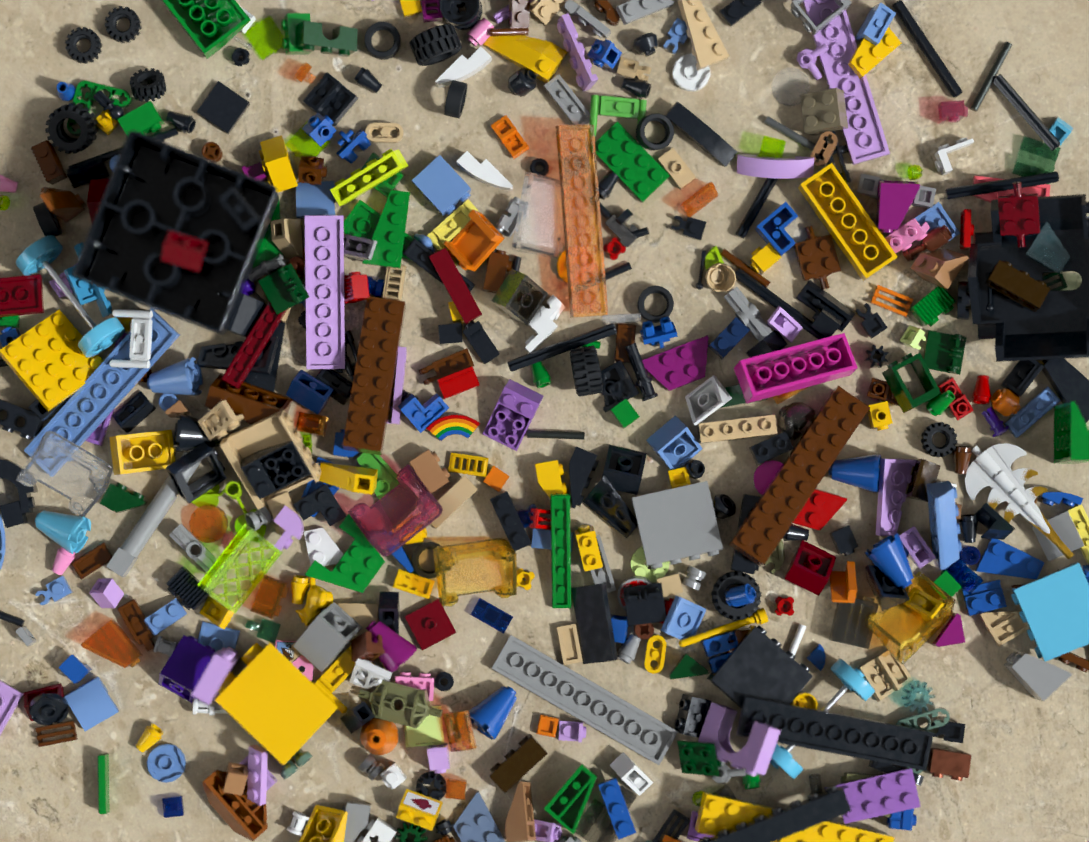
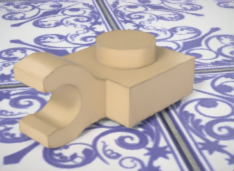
(631, 68)

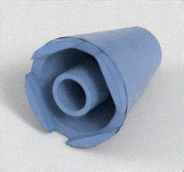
(179, 378)

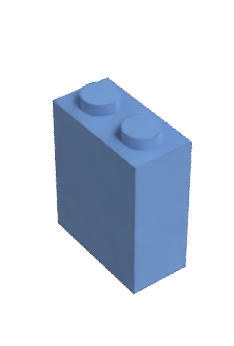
(442, 186)

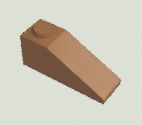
(520, 819)

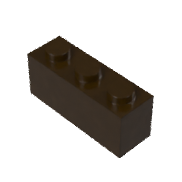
(1017, 285)
(517, 763)

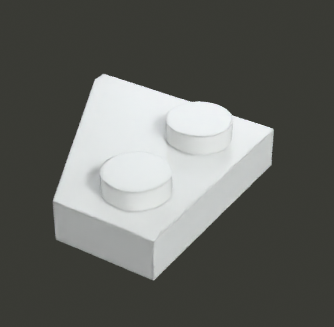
(322, 547)
(368, 675)

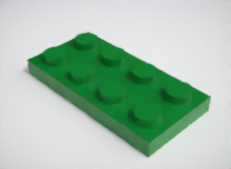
(630, 162)

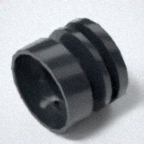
(462, 20)

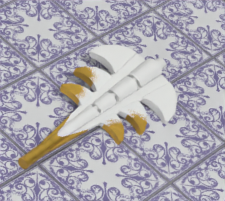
(994, 470)

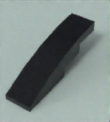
(701, 134)

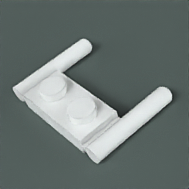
(140, 338)

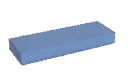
(1032, 412)

